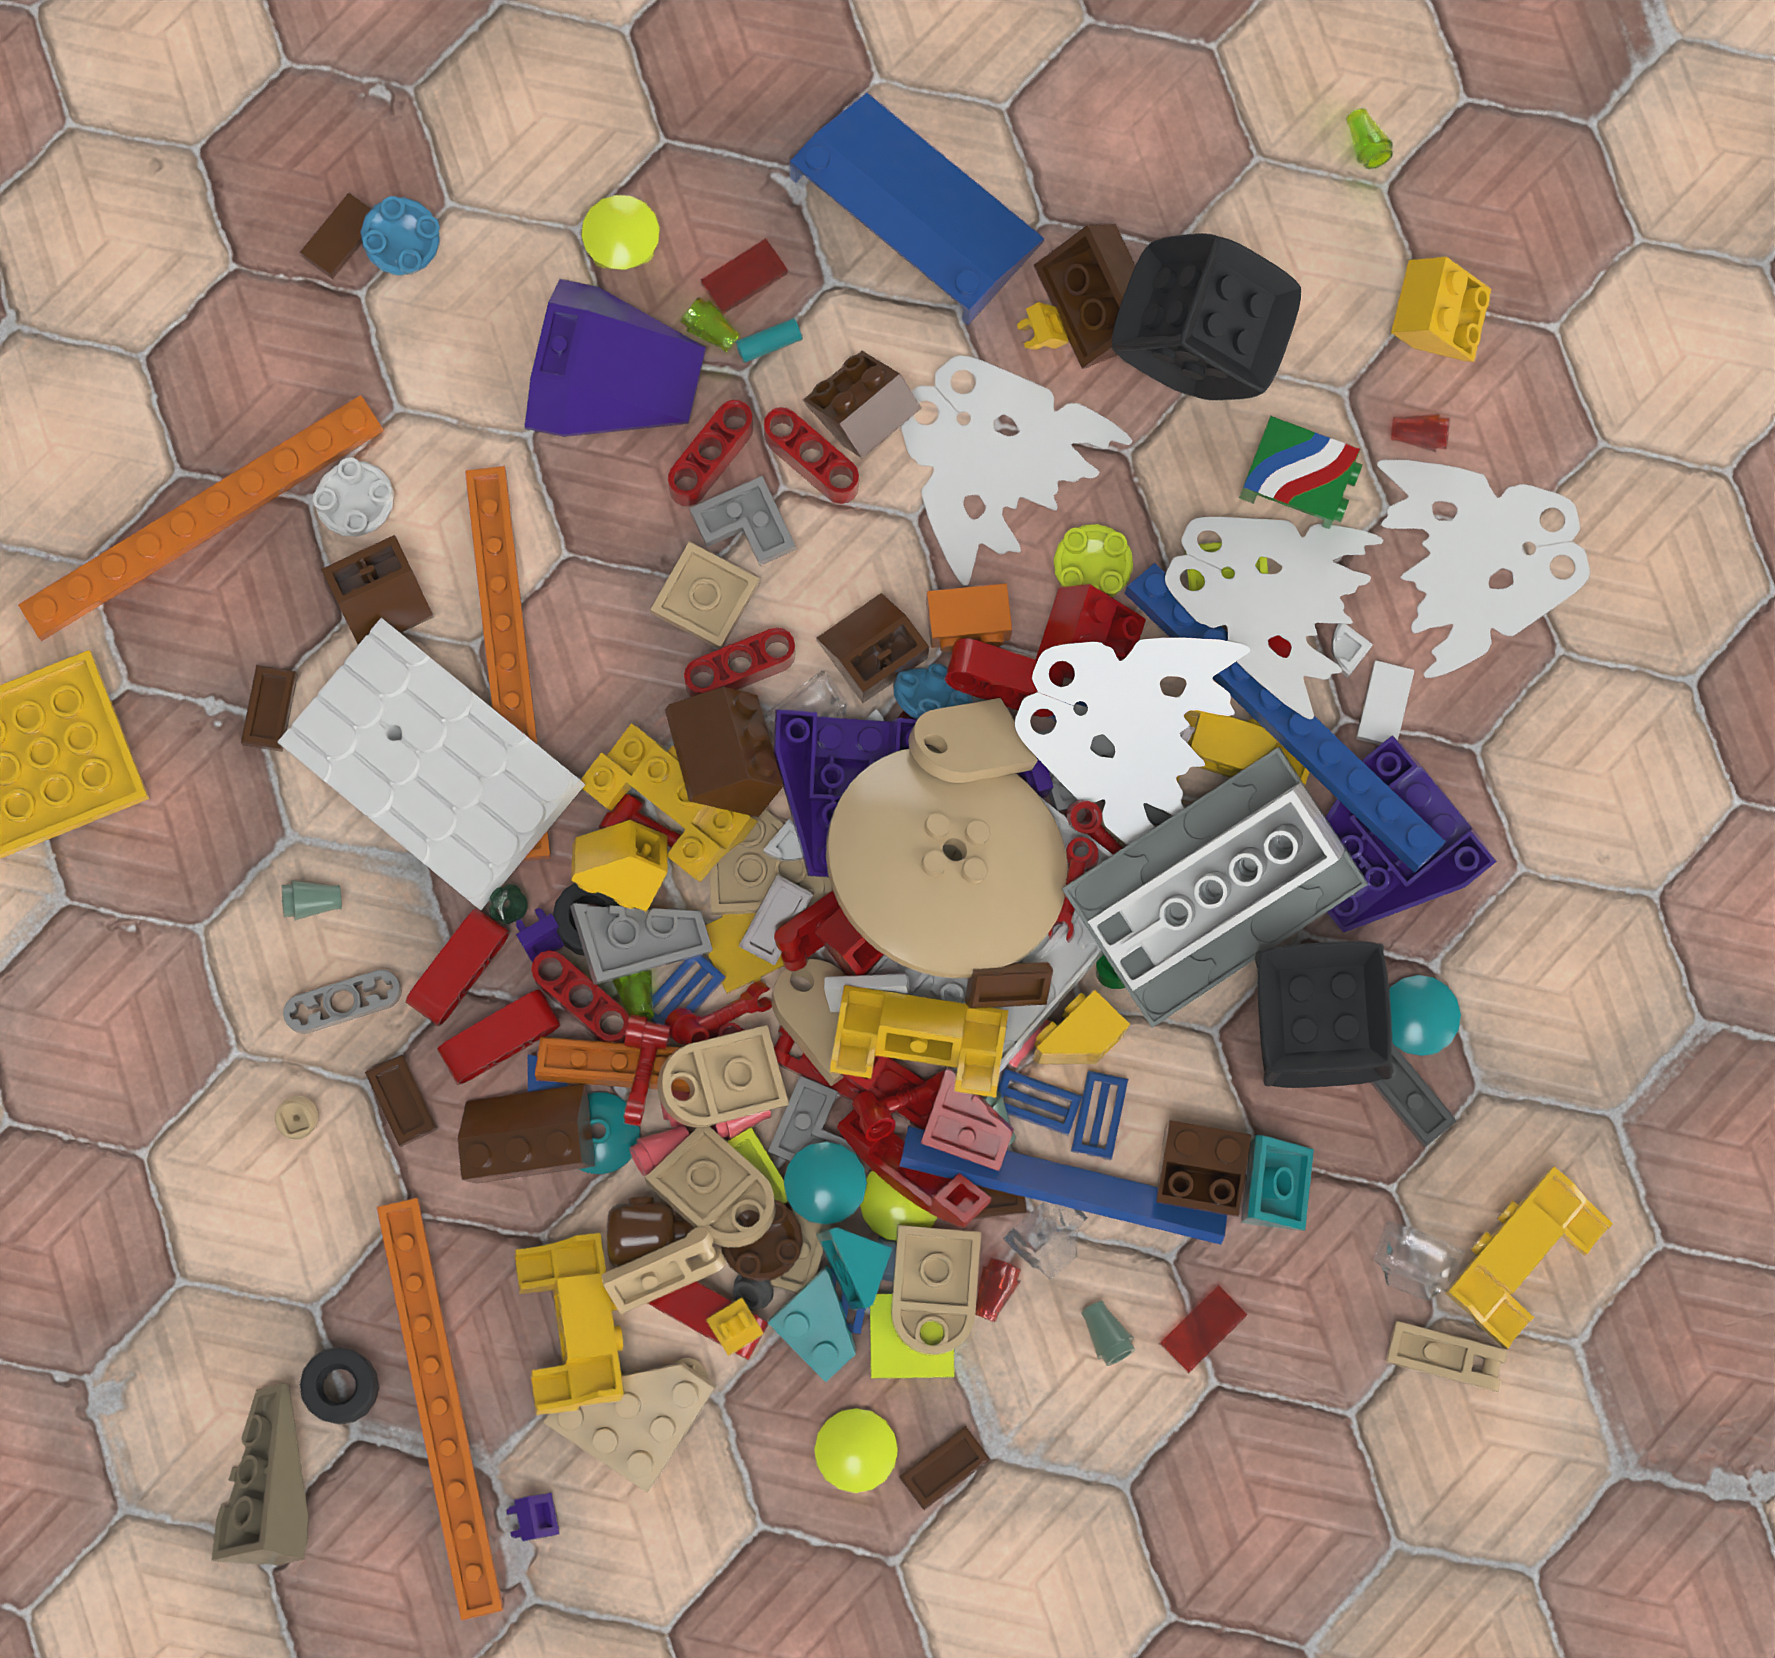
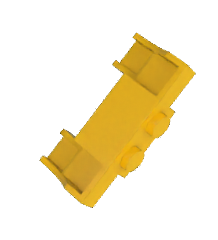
(1233, 744)
(656, 774)
(919, 1031)
(1517, 1247)
(583, 1320)

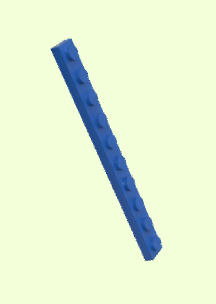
(1303, 738)

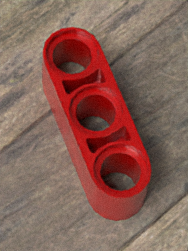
(716, 435)
(804, 438)
(752, 649)
(995, 674)
(457, 967)
(571, 981)
(498, 1037)
(696, 1304)

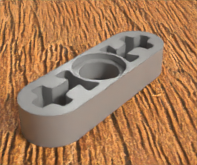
(316, 1019)

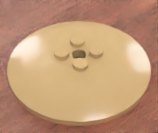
(939, 911)

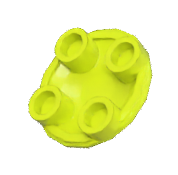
(620, 232)
(1094, 557)
(886, 1209)
(855, 1450)

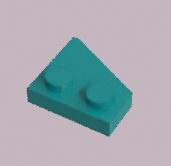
(816, 1326)

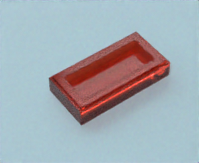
(744, 276)
(1203, 1329)

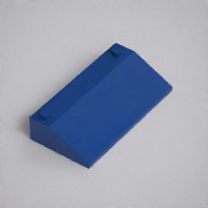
(917, 203)

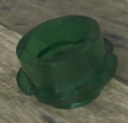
(516, 908)

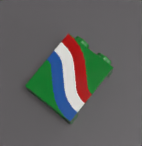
(1302, 471)

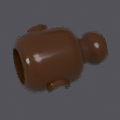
(641, 1229)

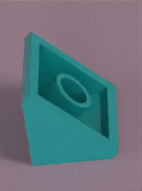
(1277, 1184)
(856, 1264)

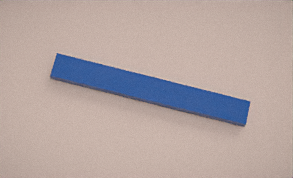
(1068, 1188)

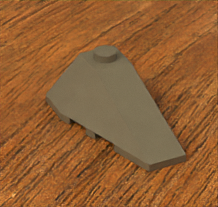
(268, 1501)

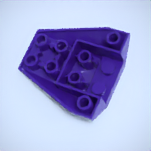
(608, 367)
(818, 764)
(1390, 881)

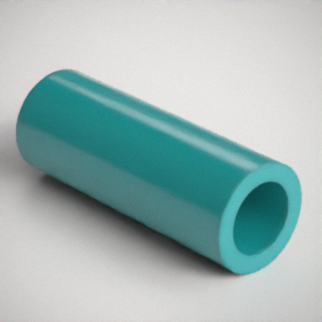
(768, 340)

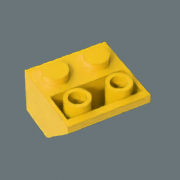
(1441, 308)
(621, 863)
(1084, 1036)

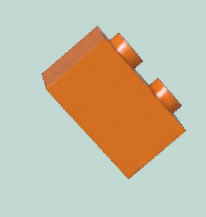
(969, 613)

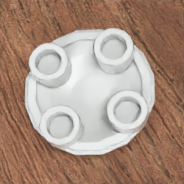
(353, 498)

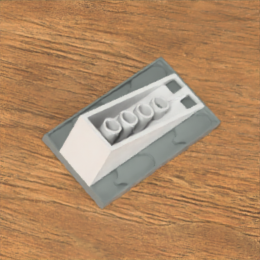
(1215, 886)

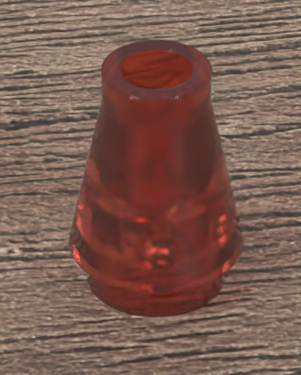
(1422, 431)
(996, 1287)

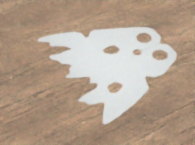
(993, 465)
(1474, 546)
(1272, 604)
(1134, 715)

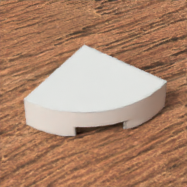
(1348, 648)
(784, 844)

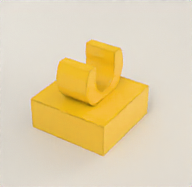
(1046, 327)
(735, 1327)

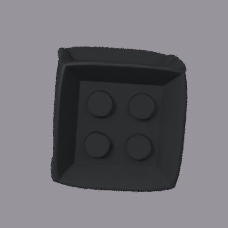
(1206, 317)
(1324, 1014)

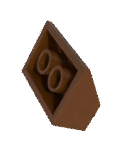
(1087, 286)
(725, 751)
(526, 1135)

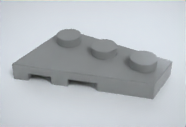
(632, 941)

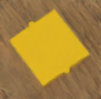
(731, 960)

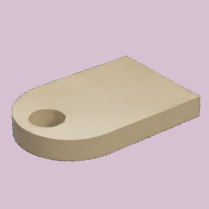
(973, 742)
(808, 1015)
(725, 1077)
(712, 1186)
(936, 1284)

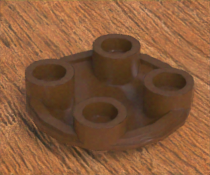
(773, 1252)

